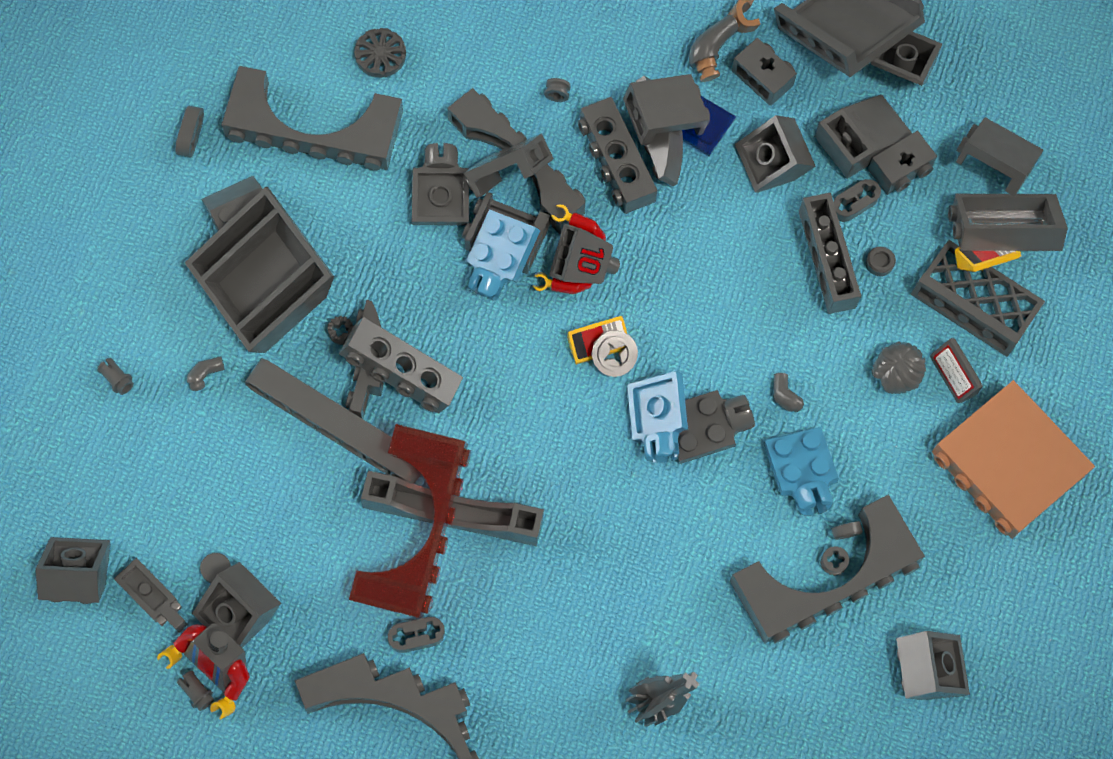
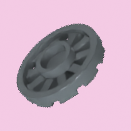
(380, 52)

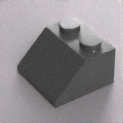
(910, 58)
(775, 153)
(230, 200)
(73, 570)
(237, 604)
(932, 666)

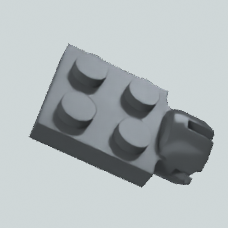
(440, 189)
(713, 424)

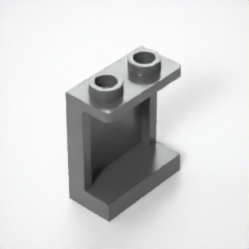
(665, 107)
(1001, 151)
(529, 155)
(481, 209)

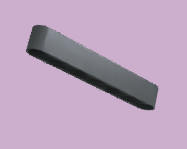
(328, 418)

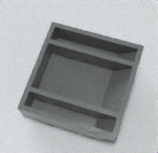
(261, 273)

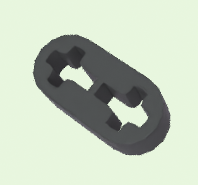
(189, 131)
(859, 205)
(415, 627)

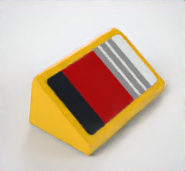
(979, 260)
(582, 339)

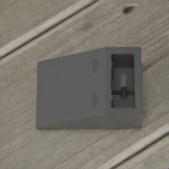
(860, 133)

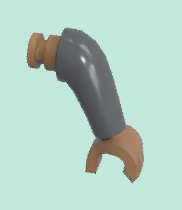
(707, 45)

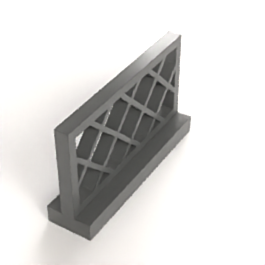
(967, 312)

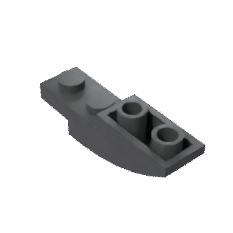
(666, 153)
(365, 384)

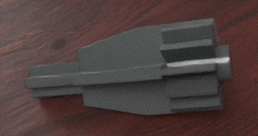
(661, 696)

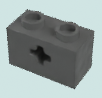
(764, 71)
(902, 163)

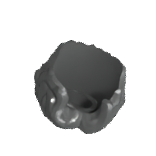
(899, 367)

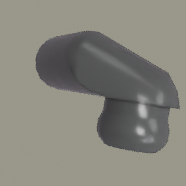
(201, 370)
(784, 396)

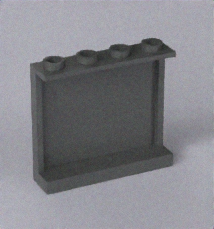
(850, 31)

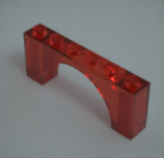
(409, 585)

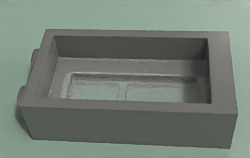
(1008, 222)

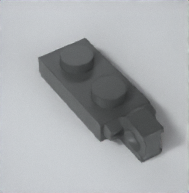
(151, 595)

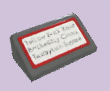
(956, 371)

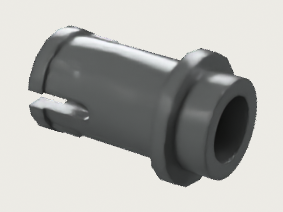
(120, 381)
(196, 691)

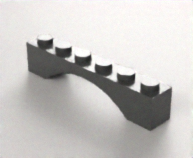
(479, 121)
(494, 519)

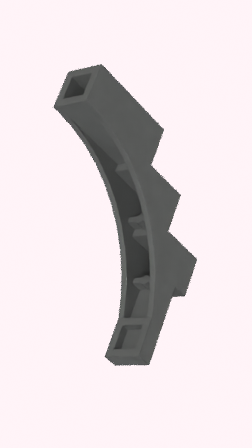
(354, 683)

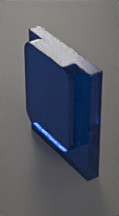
(717, 127)

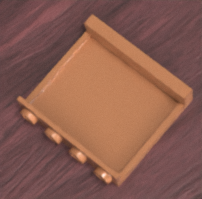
(1012, 459)

